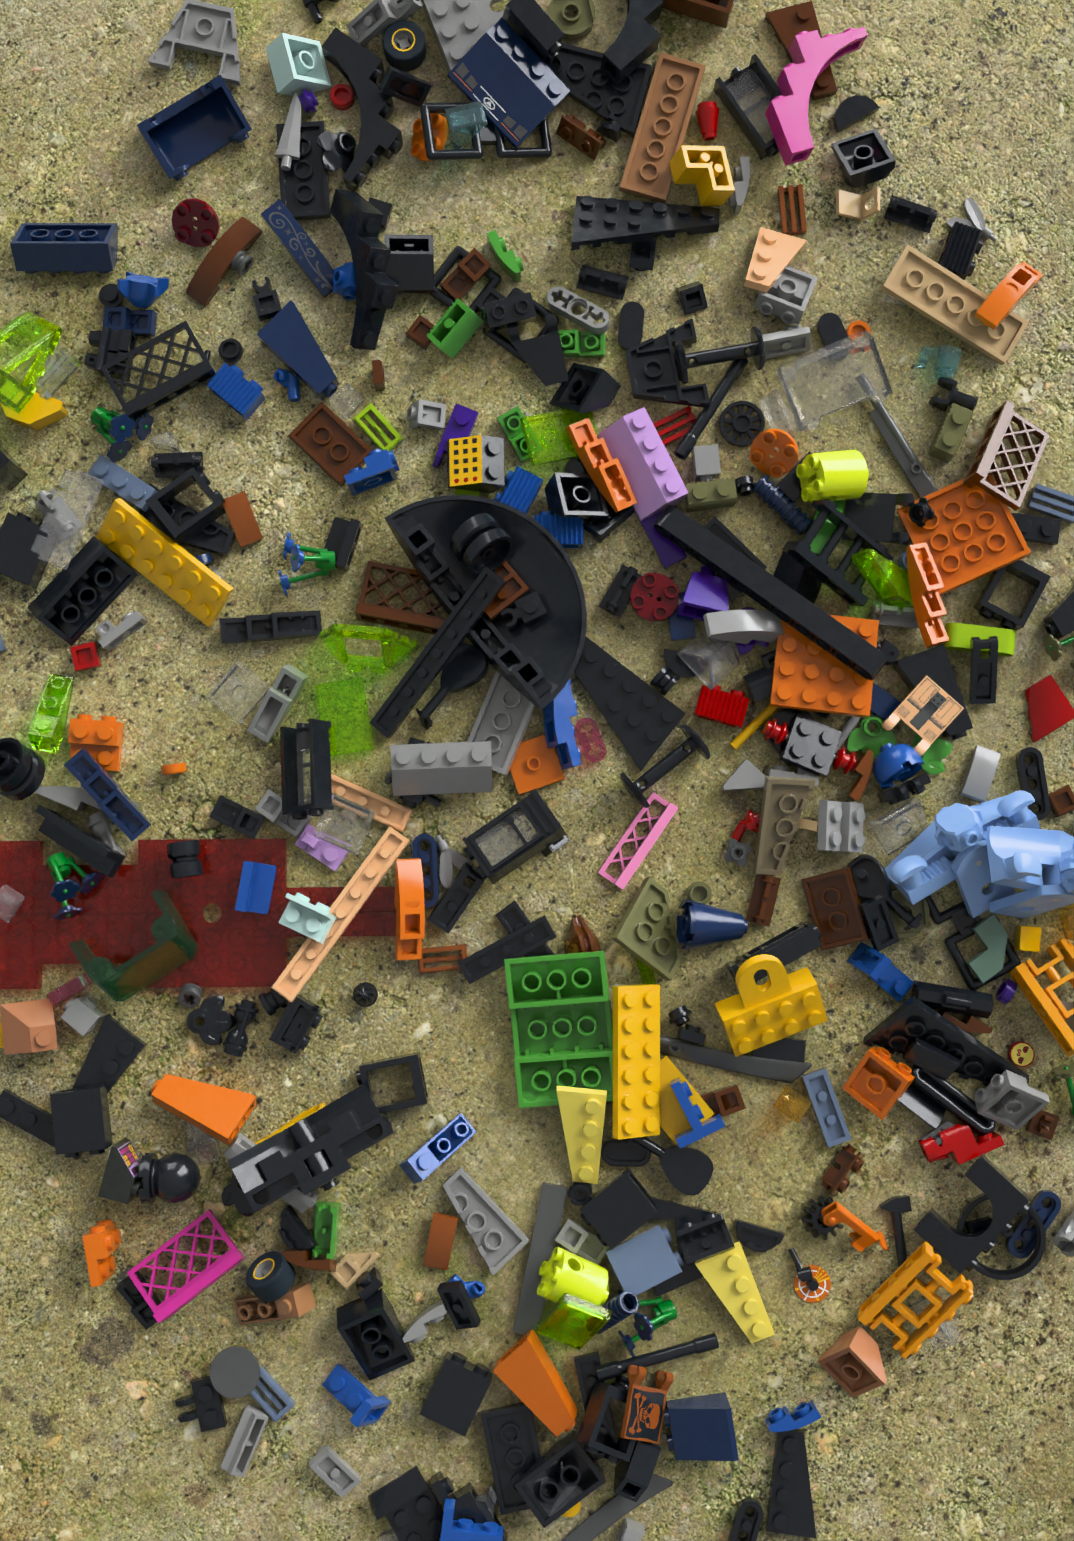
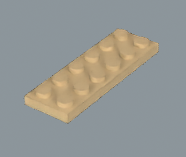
(951, 304)

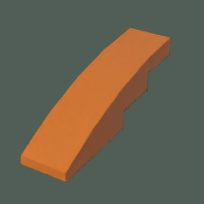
(600, 466)
(924, 589)

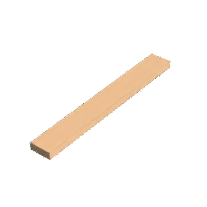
(345, 909)

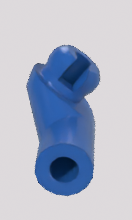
(290, 382)
(474, 1288)

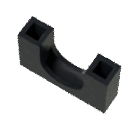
(962, 1248)

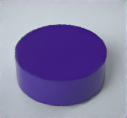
(1006, 991)

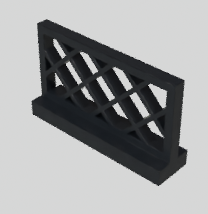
(164, 391)

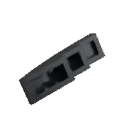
(270, 627)

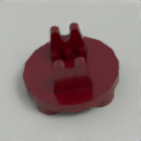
(184, 222)
(660, 587)

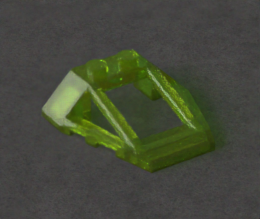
(45, 338)
(336, 637)

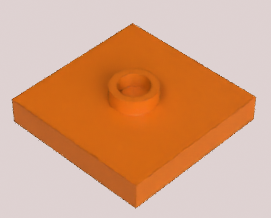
(535, 765)

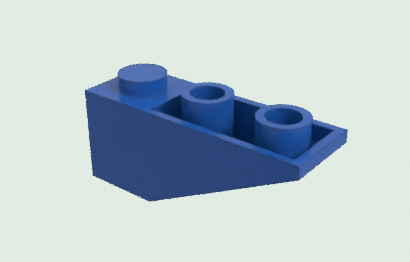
(437, 1149)

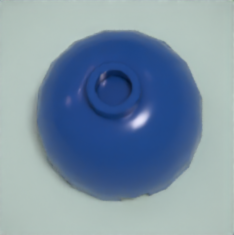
(896, 764)

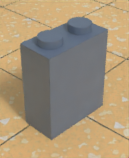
(645, 1260)

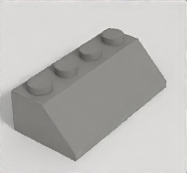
(441, 768)

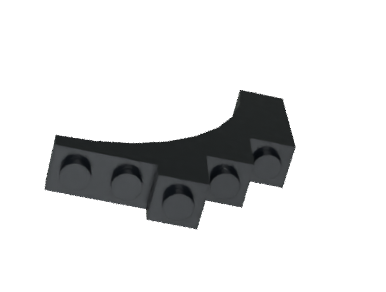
(636, 40)
(377, 135)
(370, 258)

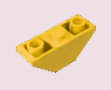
(37, 412)

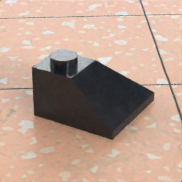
(586, 390)
(575, 496)

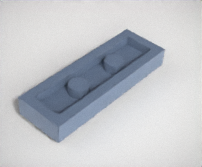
(122, 482)
(826, 1107)

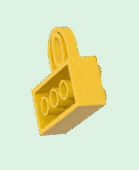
(769, 1010)

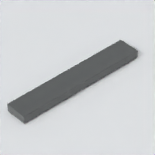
(541, 1248)

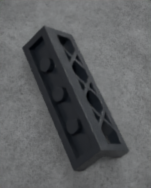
(80, 842)

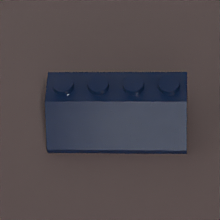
(65, 247)

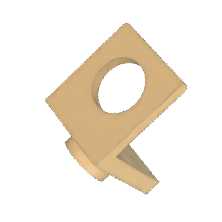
(855, 205)

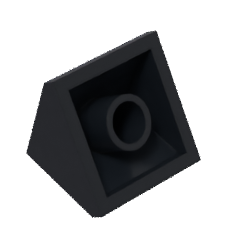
(797, 577)

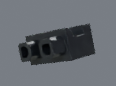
(111, 346)

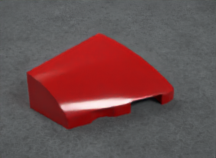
(1047, 707)

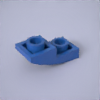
(782, 1420)

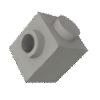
(706, 462)
(82, 1014)

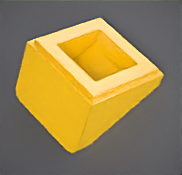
(1027, 938)

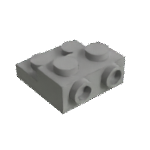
(787, 296)
(841, 826)
(1010, 1100)

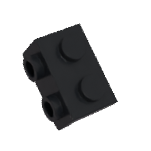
(704, 1239)

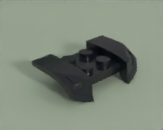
(409, 1507)

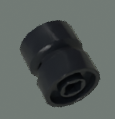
(185, 859)

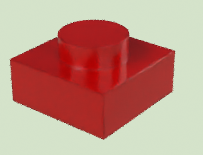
(85, 656)

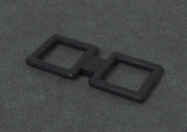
(486, 136)
(487, 295)
(963, 923)

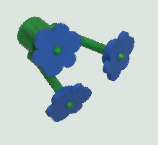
(322, 559)

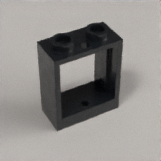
(196, 523)
(1024, 572)
(417, 1076)
(593, 1419)

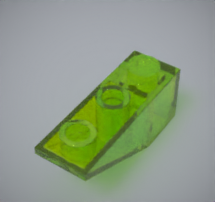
(885, 578)
(51, 714)

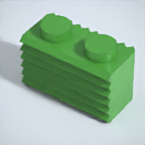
(455, 328)

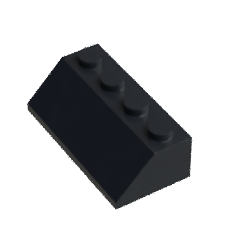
(82, 592)

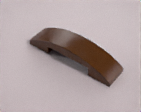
(218, 260)

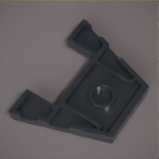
(655, 372)
(682, 1215)

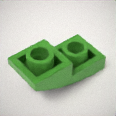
(506, 259)
(582, 344)
(513, 430)

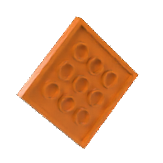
(968, 533)
(817, 681)

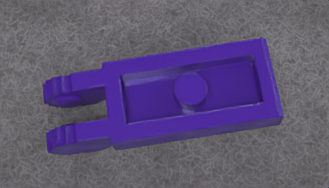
(459, 425)

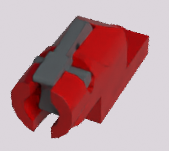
(958, 1142)

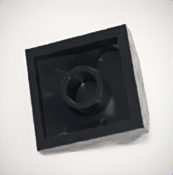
(864, 158)

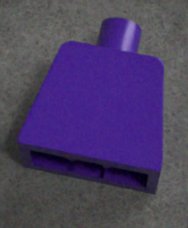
(703, 595)

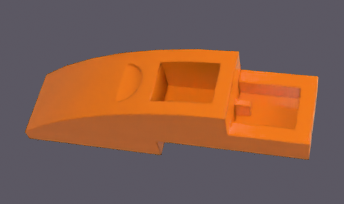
(1008, 294)
(409, 909)

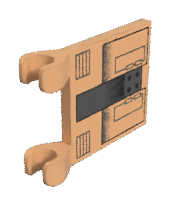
(926, 711)

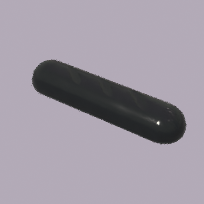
(952, 1100)

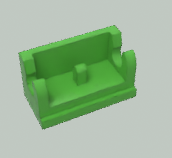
(326, 1228)

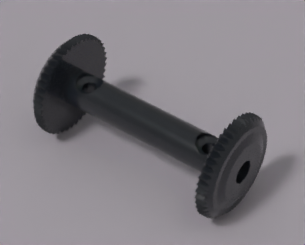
(720, 355)
(665, 765)

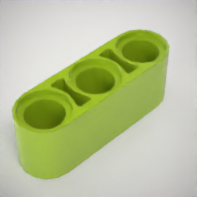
(960, 636)

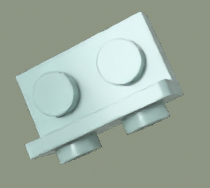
(307, 918)

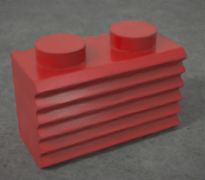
(721, 706)

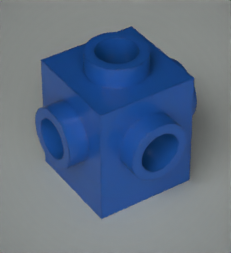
(344, 281)

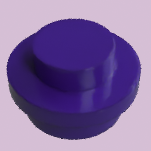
(308, 101)

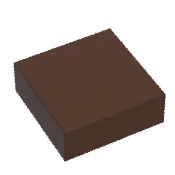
(419, 331)
(378, 375)
(1061, 801)

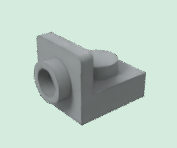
(426, 414)

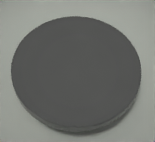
(235, 1372)

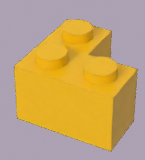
(707, 169)

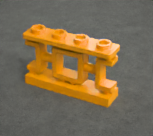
(1045, 1001)
(900, 1286)

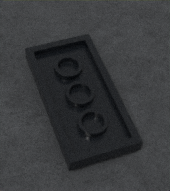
(306, 184)
(511, 1451)

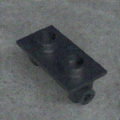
(910, 214)
(602, 282)
(176, 464)
(619, 592)

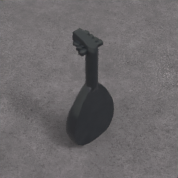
(461, 671)
(872, 881)
(684, 1167)

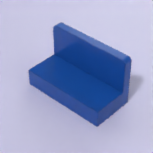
(255, 887)

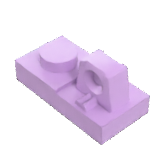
(322, 850)

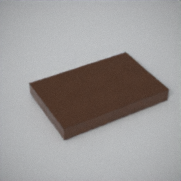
(330, 443)
(835, 908)

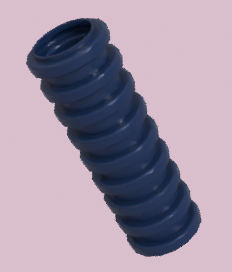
(782, 505)
(621, 1307)

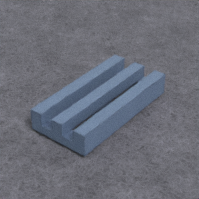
(1048, 511)
(278, 1390)

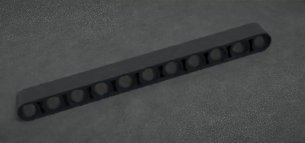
(771, 593)

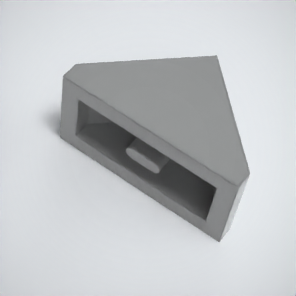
(744, 778)

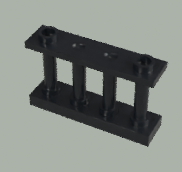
(818, 564)

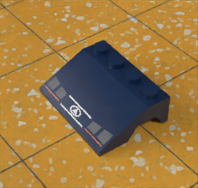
(509, 82)

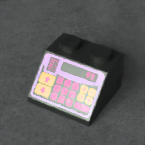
(122, 1173)

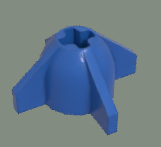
(142, 289)

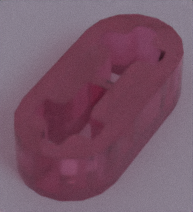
(596, 738)
(69, 989)

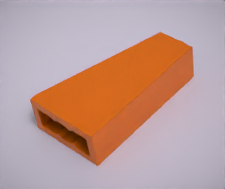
(206, 1106)
(537, 1383)

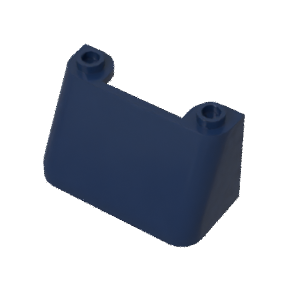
(194, 127)

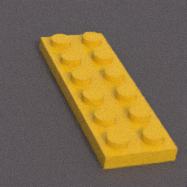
(164, 562)
(636, 1061)

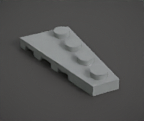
(487, 1223)

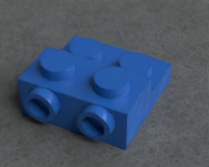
(380, 470)

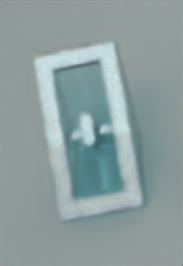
(465, 122)

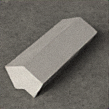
(244, 1441)

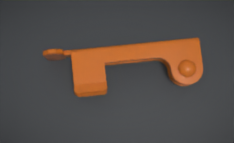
(862, 1234)

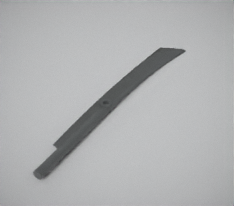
(902, 450)
(754, 1066)
(615, 1510)

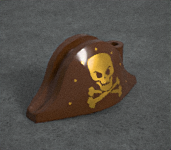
(580, 937)

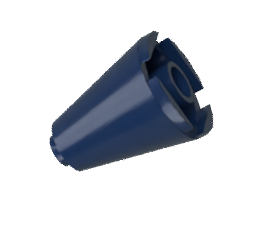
(708, 925)

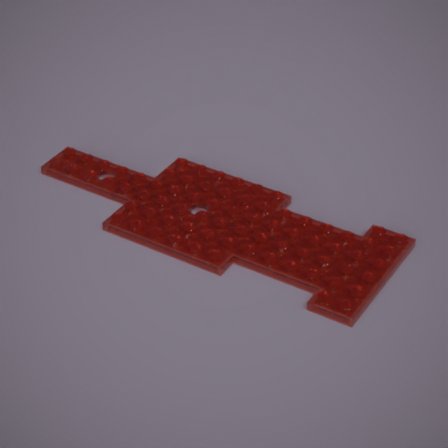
(120, 911)

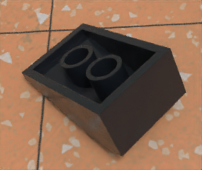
(374, 1334)
(560, 1479)

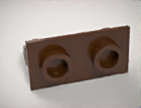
(574, 132)
(763, 899)
(839, 1178)

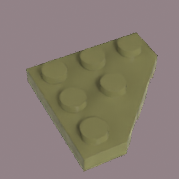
(650, 931)

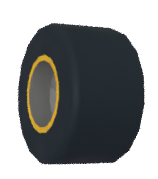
(400, 36)
(270, 1276)

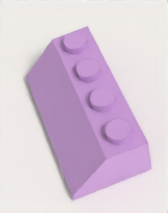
(645, 463)

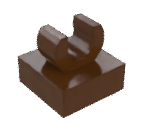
(1043, 1124)

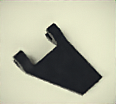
(542, 353)

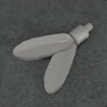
(975, 220)
(448, 858)

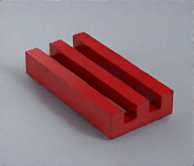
(690, 418)

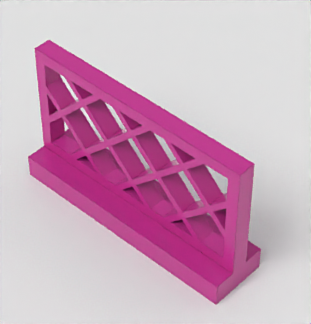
(193, 1286)

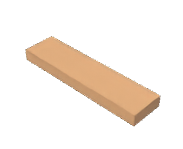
(385, 810)

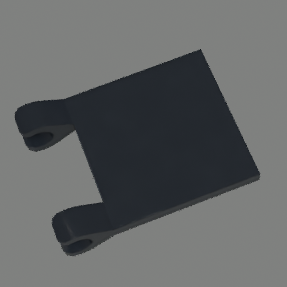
(875, 516)

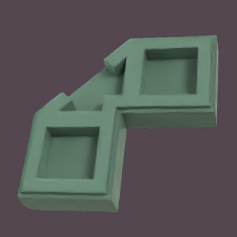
(994, 939)

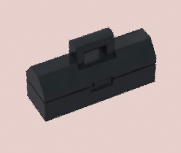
(760, 681)
(954, 999)

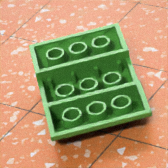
(560, 1025)

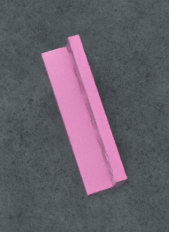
(645, 846)

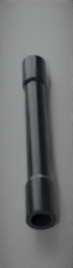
(690, 438)
(695, 1346)

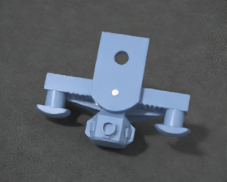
(957, 850)
(1031, 861)

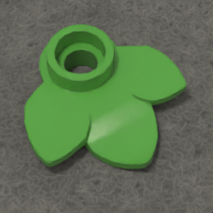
(862, 738)
(934, 754)

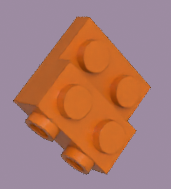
(99, 738)
(878, 1081)
(98, 1247)

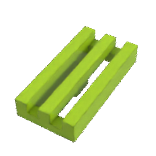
(391, 444)

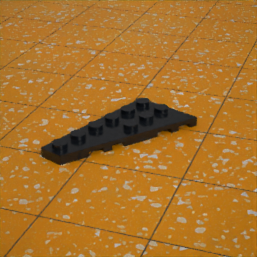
(628, 704)
(918, 1020)

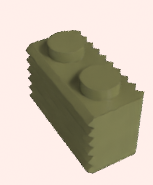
(950, 432)
(710, 494)

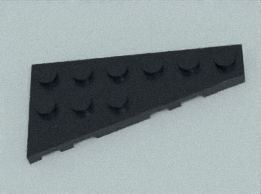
(597, 91)
(636, 221)

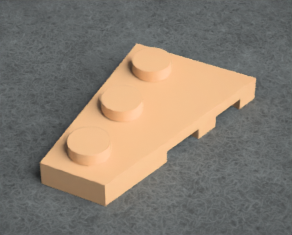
(770, 257)

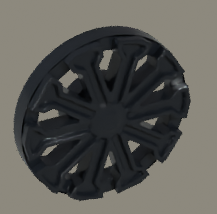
(741, 423)

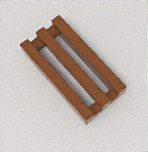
(790, 190)
(463, 947)

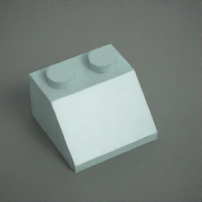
(297, 65)

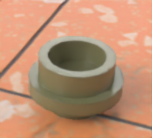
(699, 892)

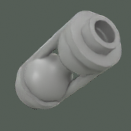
(102, 828)

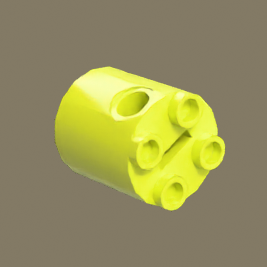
(833, 476)
(574, 1276)

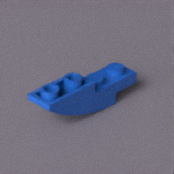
(559, 730)

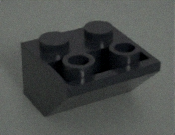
(411, 262)

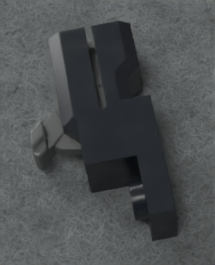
(467, 1502)

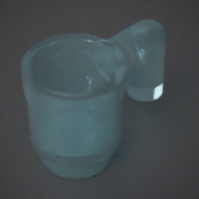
(946, 363)

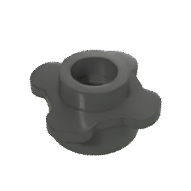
(734, 845)

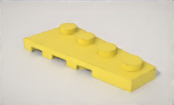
(583, 1125)
(736, 1288)

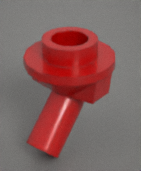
(750, 822)

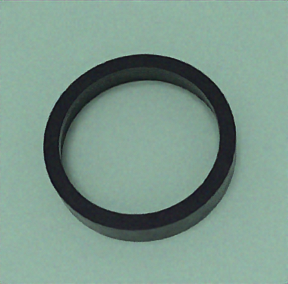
(1020, 1270)

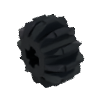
(813, 1223)

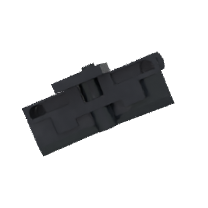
(310, 1151)

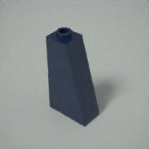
(296, 348)

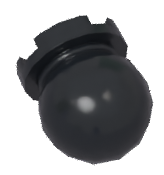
(169, 1178)

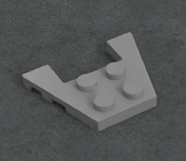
(206, 30)

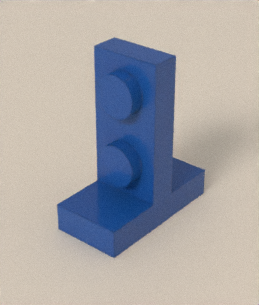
(881, 971)
(694, 1115)
(355, 1397)
(465, 1529)

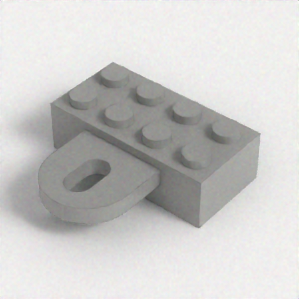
(459, 25)

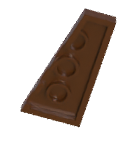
(787, 24)

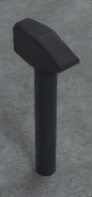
(896, 1206)

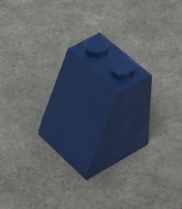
(701, 1428)

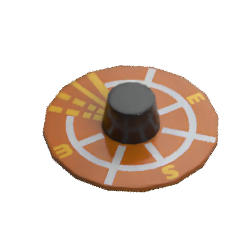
(816, 1289)

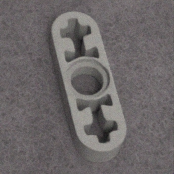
(573, 300)

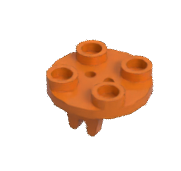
(440, 135)
(765, 445)

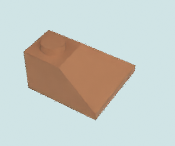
(28, 1026)
(855, 1362)

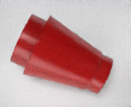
(708, 119)

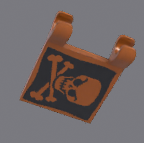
(645, 1405)

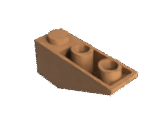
(291, 1305)

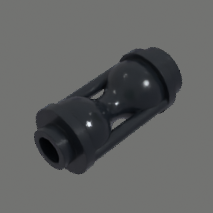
(237, 1039)

